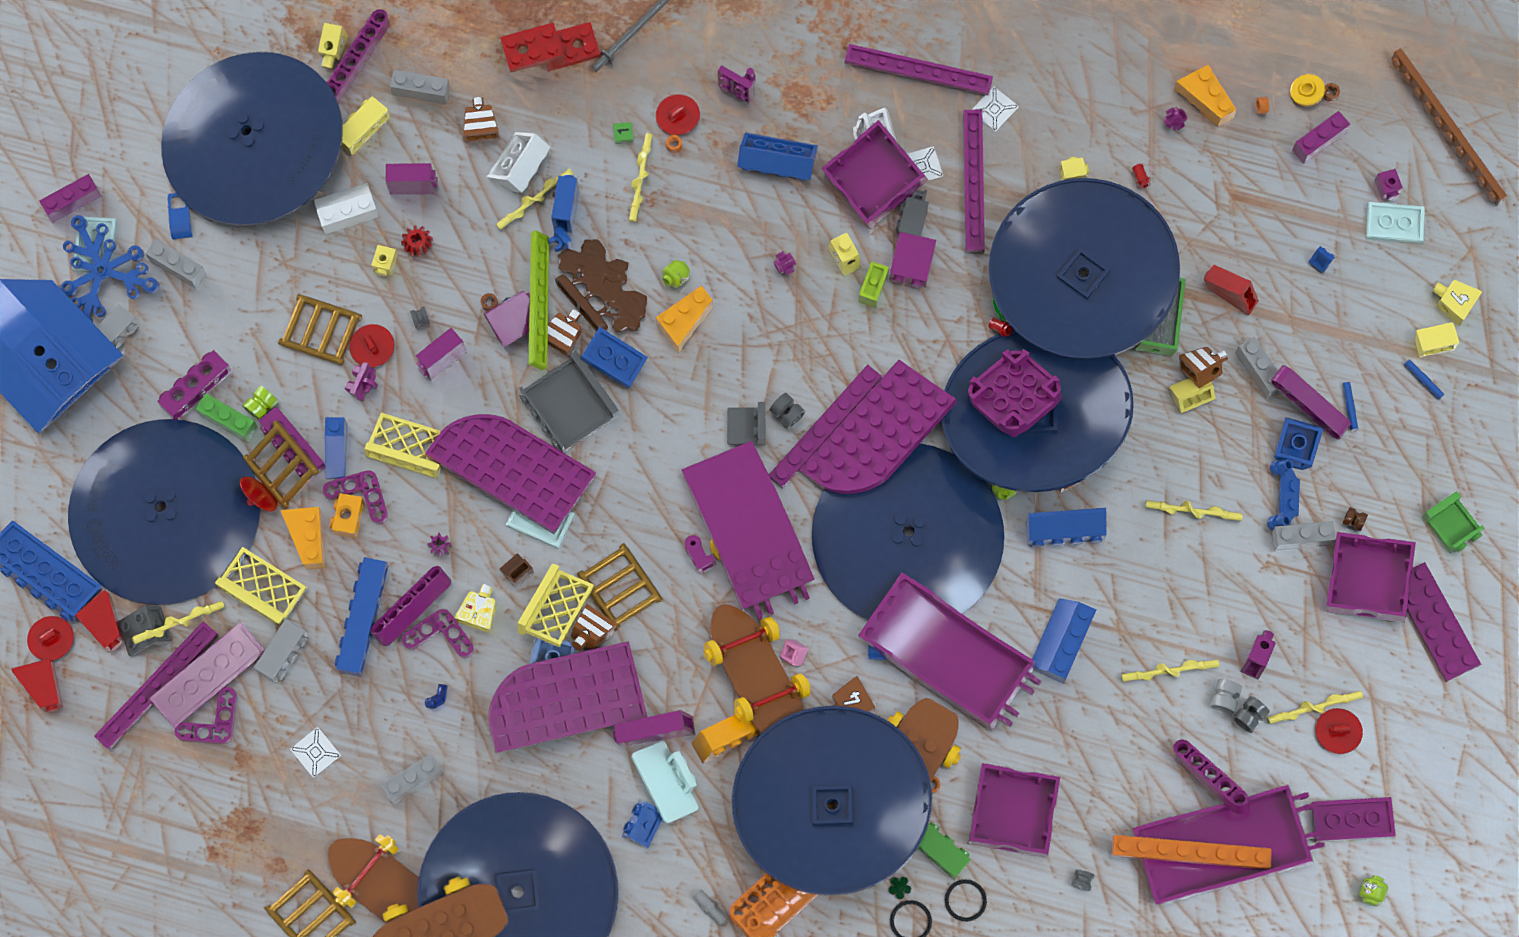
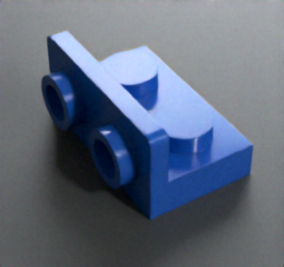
(642, 824)

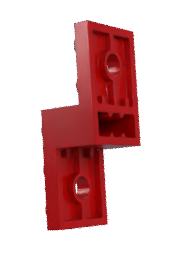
(550, 47)

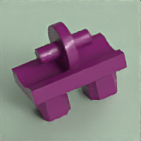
(364, 381)

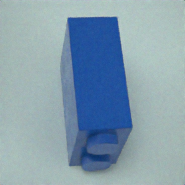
(565, 203)

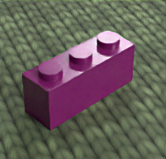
(1321, 137)
(70, 198)

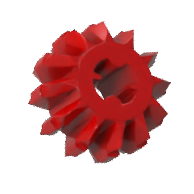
(419, 246)

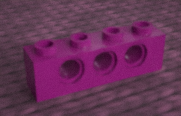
(206, 383)
(266, 425)

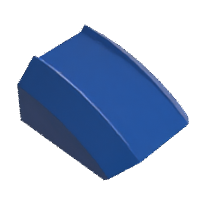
(1298, 443)

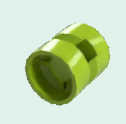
(260, 403)

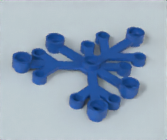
(92, 251)

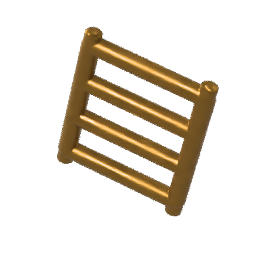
(321, 352)
(300, 456)
(644, 582)
(322, 892)

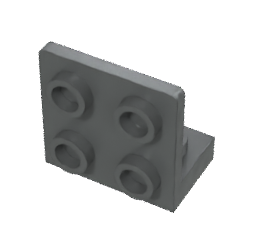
(746, 425)
(138, 622)

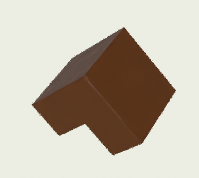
(517, 570)

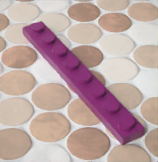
(918, 69)
(973, 181)
(824, 426)
(140, 701)

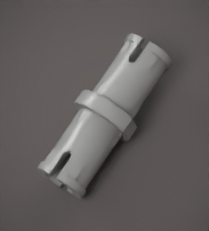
(711, 907)

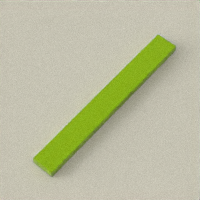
(538, 300)

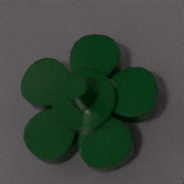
(899, 887)

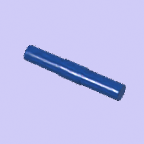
(1424, 379)
(1350, 406)

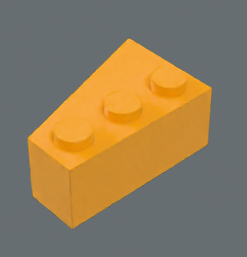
(1207, 94)
(684, 317)
(307, 534)
(721, 737)

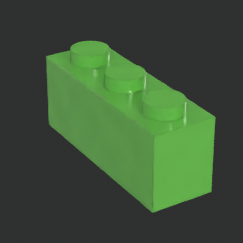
(226, 418)
(943, 852)

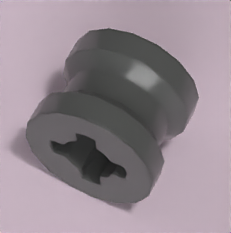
(419, 317)
(1083, 880)

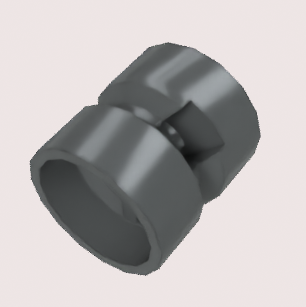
(782, 406)
(1245, 717)

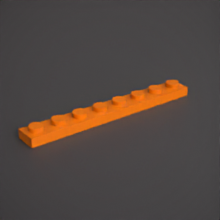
(1191, 852)

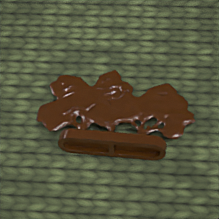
(601, 280)

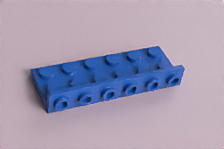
(45, 572)

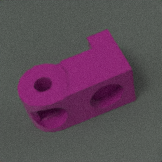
(697, 555)

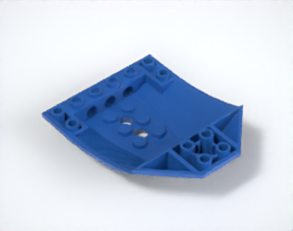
(43, 315)

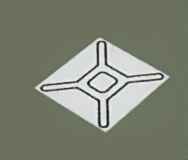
(996, 108)
(927, 162)
(315, 752)

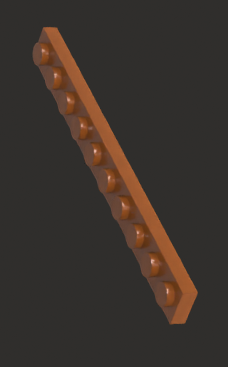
(1445, 122)

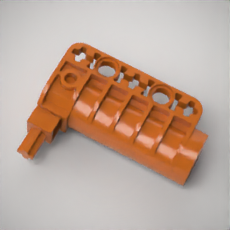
(771, 911)

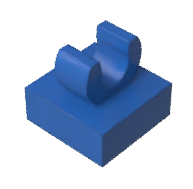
(561, 239)
(1321, 259)

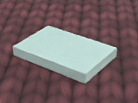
(1395, 222)
(91, 229)
(524, 525)

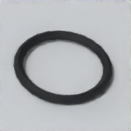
(983, 896)
(914, 903)

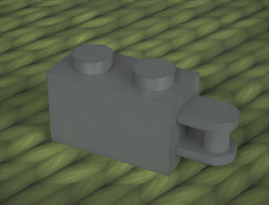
(914, 214)

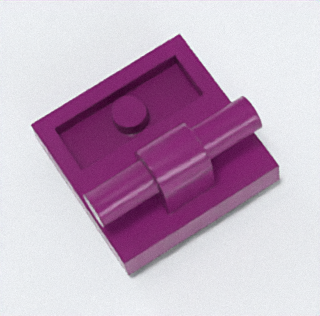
(739, 86)

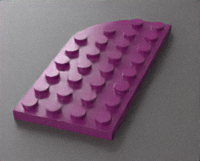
(879, 432)
(512, 467)
(565, 697)

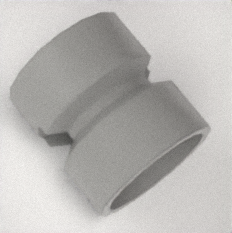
(1226, 696)

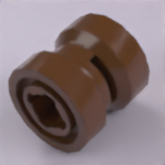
(1355, 519)

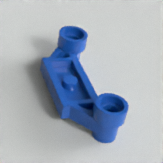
(1288, 493)

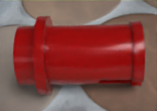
(1143, 180)
(1001, 327)

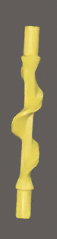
(637, 183)
(527, 201)
(1199, 513)
(171, 621)
(1175, 671)
(1307, 706)

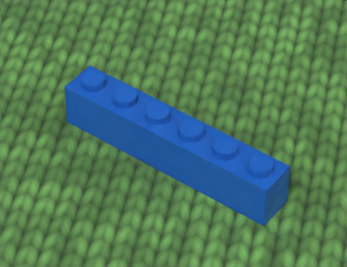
(362, 617)

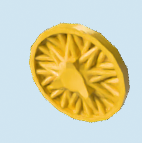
(1307, 90)

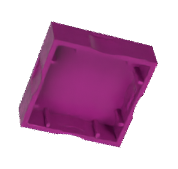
(875, 174)
(1371, 577)
(1014, 810)

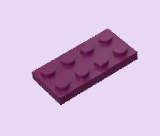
(1354, 819)

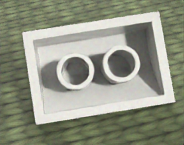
(519, 161)
(346, 208)

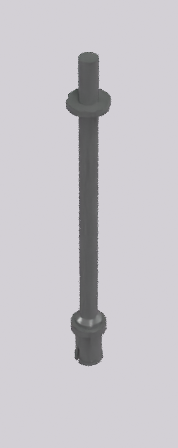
(608, 55)

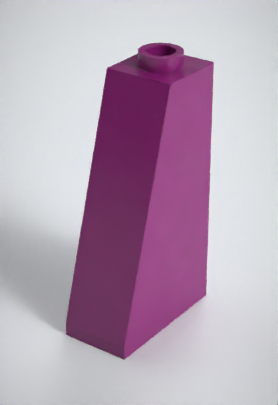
(654, 728)

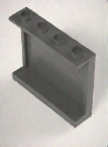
(569, 403)

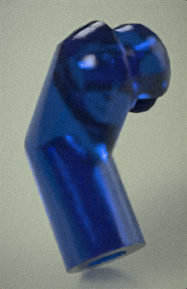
(438, 699)

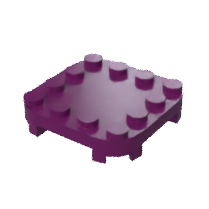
(1015, 392)

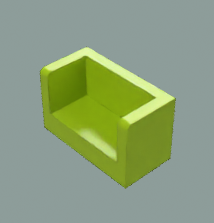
(873, 284)

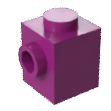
(1388, 184)

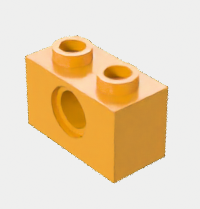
(350, 526)

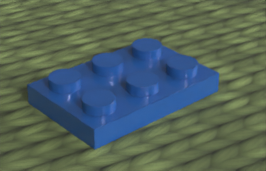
(613, 357)

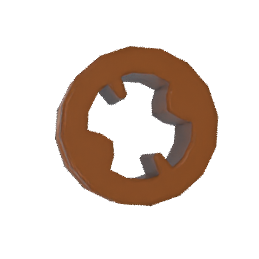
(1333, 87)
(484, 299)

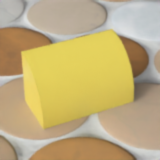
(1436, 339)
(1188, 395)

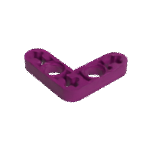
(360, 486)
(437, 627)
(219, 726)

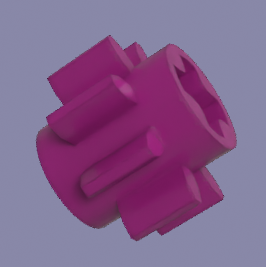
(1175, 118)
(784, 263)
(443, 548)

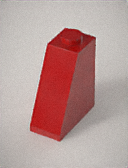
(1232, 288)
(101, 621)
(41, 684)

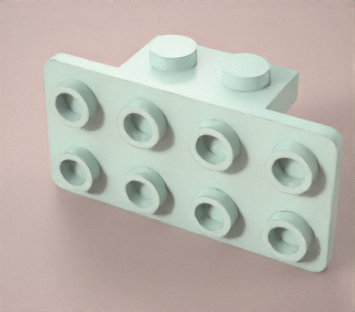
(667, 780)

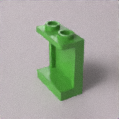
(1453, 523)

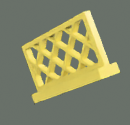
(400, 458)
(251, 600)
(539, 601)

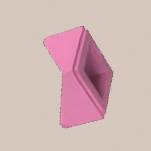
(793, 652)

